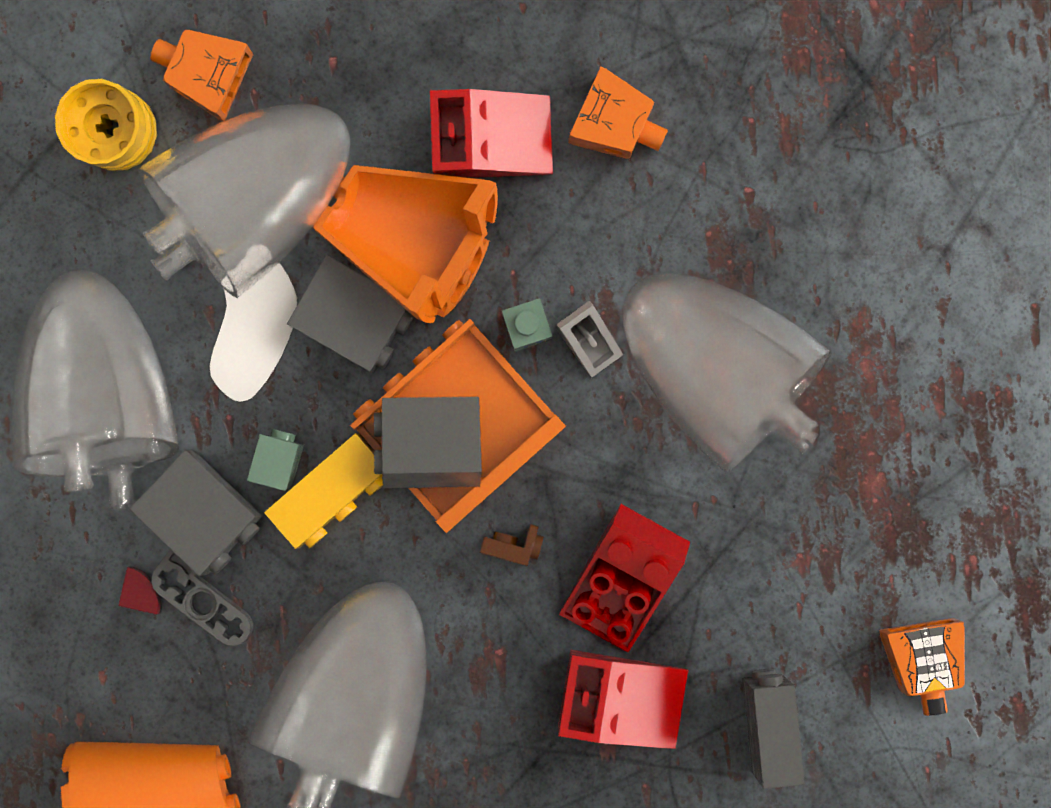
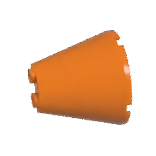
(412, 233)
(146, 776)

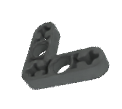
(186, 575)

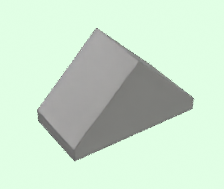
(589, 339)

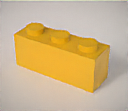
(326, 493)

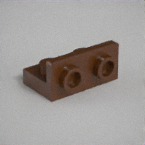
(504, 546)

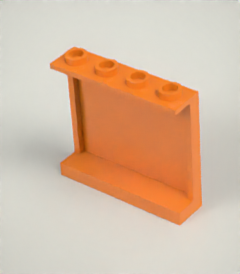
(511, 414)

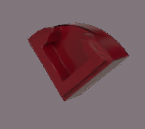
(139, 593)

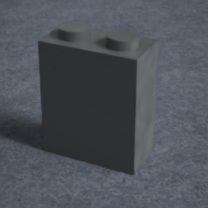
(350, 315)
(429, 442)
(197, 514)
(773, 729)

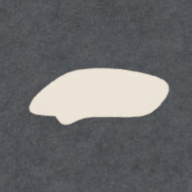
(253, 335)

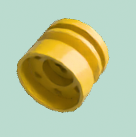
(87, 114)

